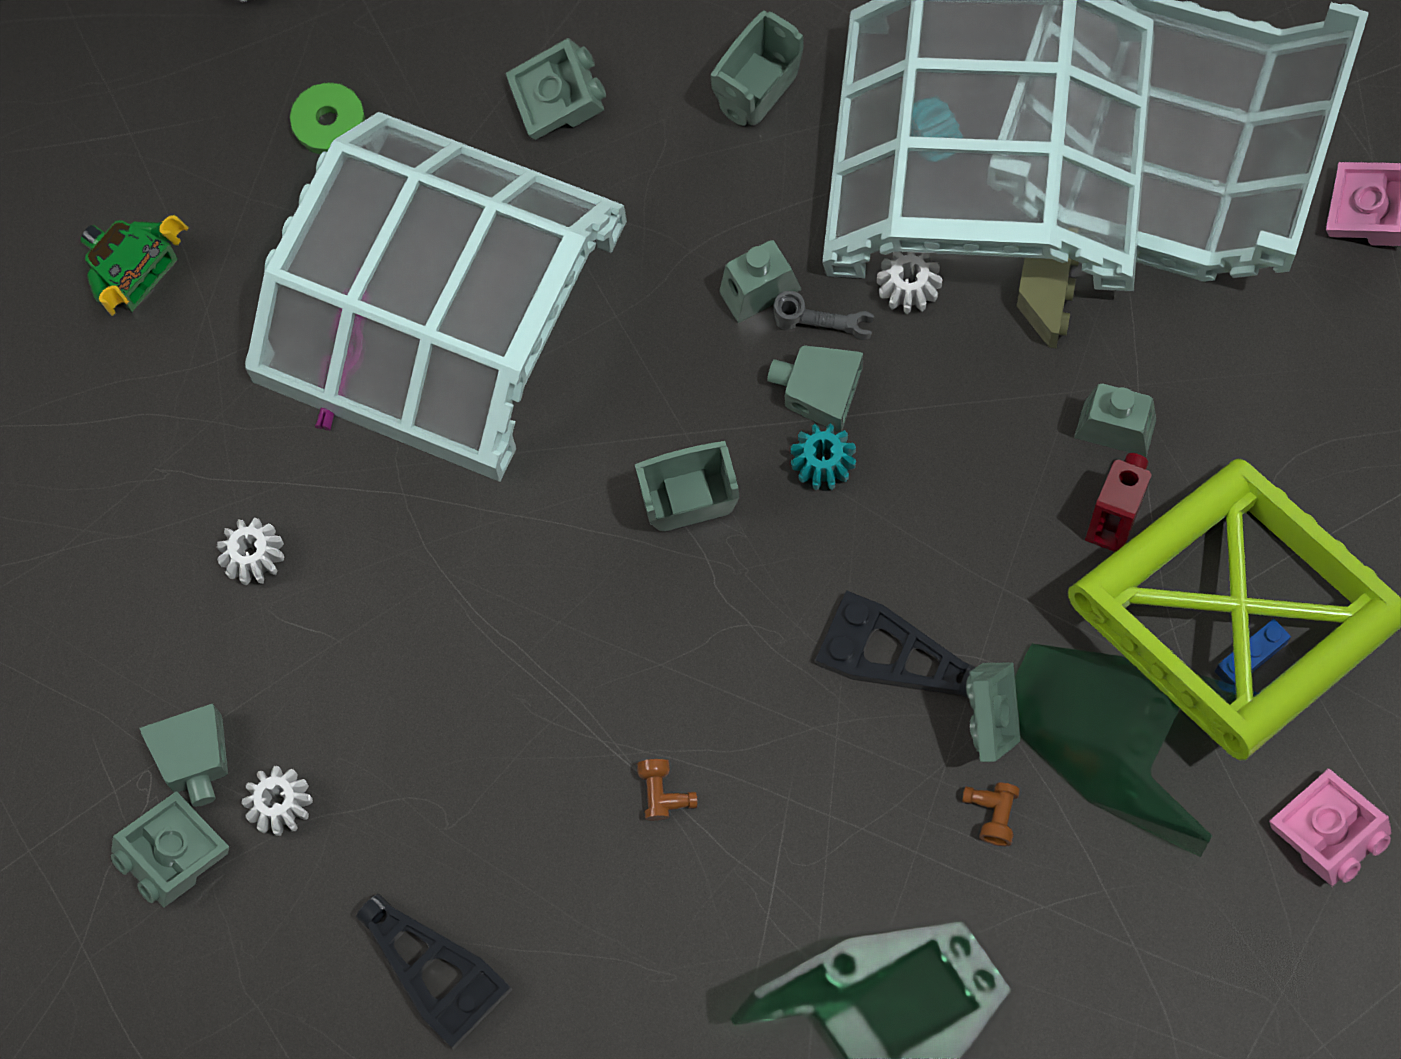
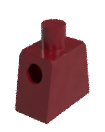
(1119, 502)

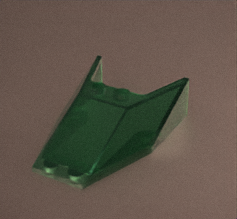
(1102, 731)
(890, 994)

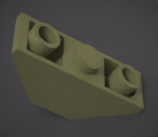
(1042, 296)

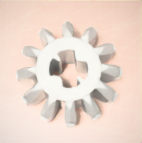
(909, 293)
(250, 565)
(278, 814)

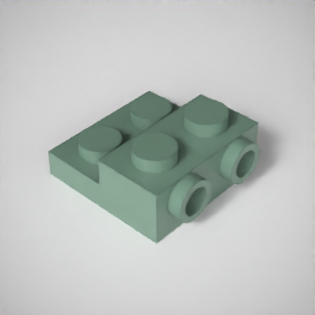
(556, 89)
(995, 709)
(167, 849)

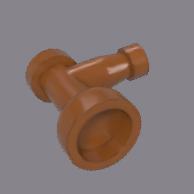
(1001, 800)
(659, 803)

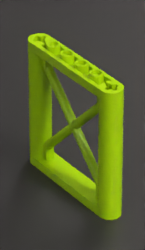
(1247, 721)

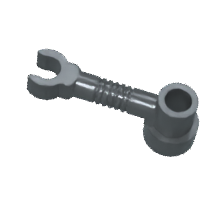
(793, 303)

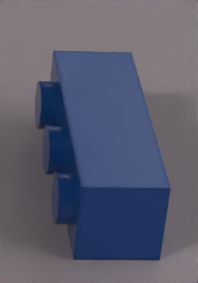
(1262, 647)

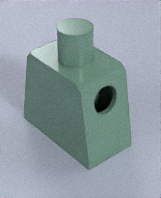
(758, 280)
(819, 383)
(1117, 419)
(190, 751)

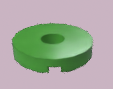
(321, 100)

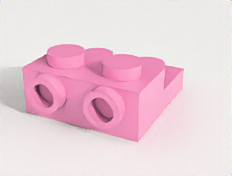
(1367, 203)
(1333, 828)

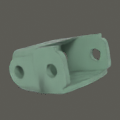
(757, 68)
(688, 486)

